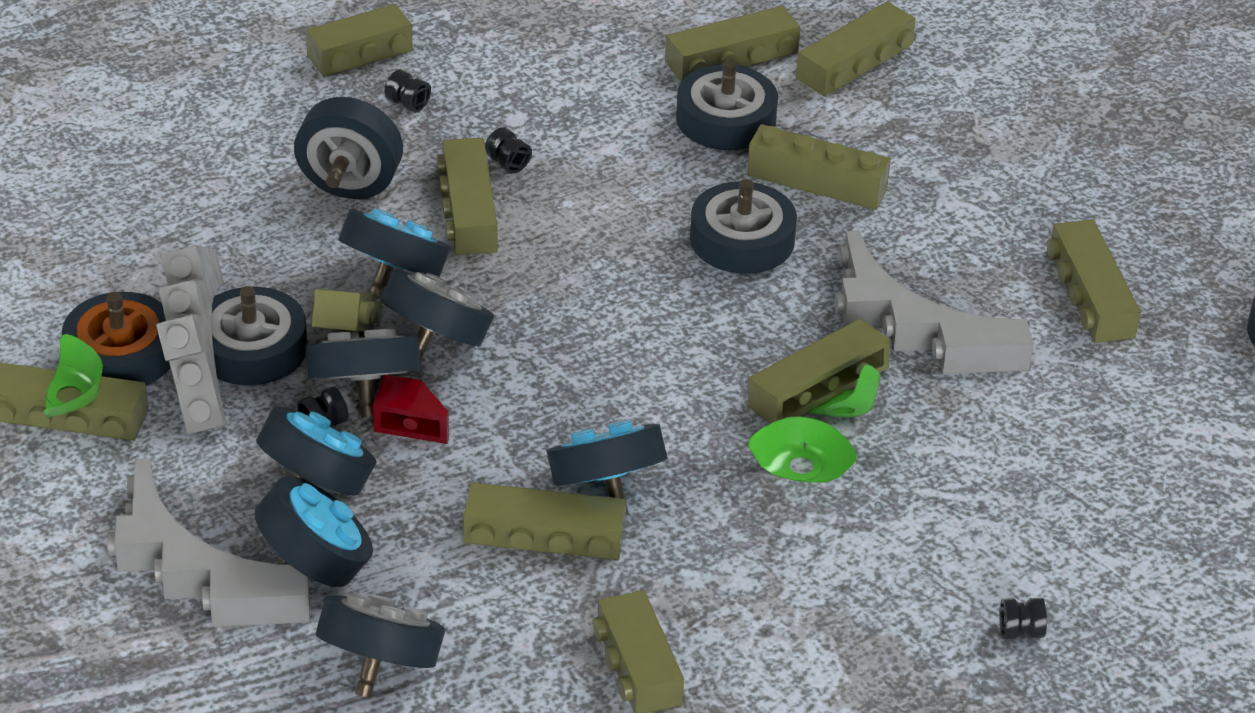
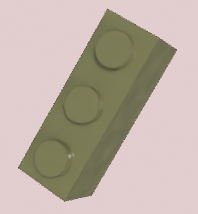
(359, 40)
(346, 310)
(638, 653)

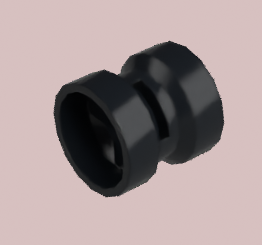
(410, 92)
(508, 150)
(328, 404)
(1017, 618)

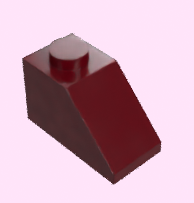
(410, 410)

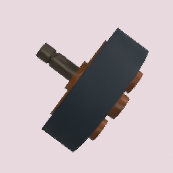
(122, 334)

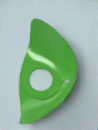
(77, 368)
(856, 401)
(785, 439)

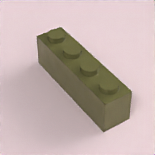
(741, 39)
(855, 48)
(818, 166)
(468, 196)
(1093, 281)
(817, 372)
(114, 413)
(544, 521)

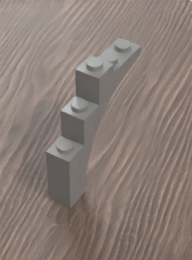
(914, 323)
(187, 334)
(230, 586)

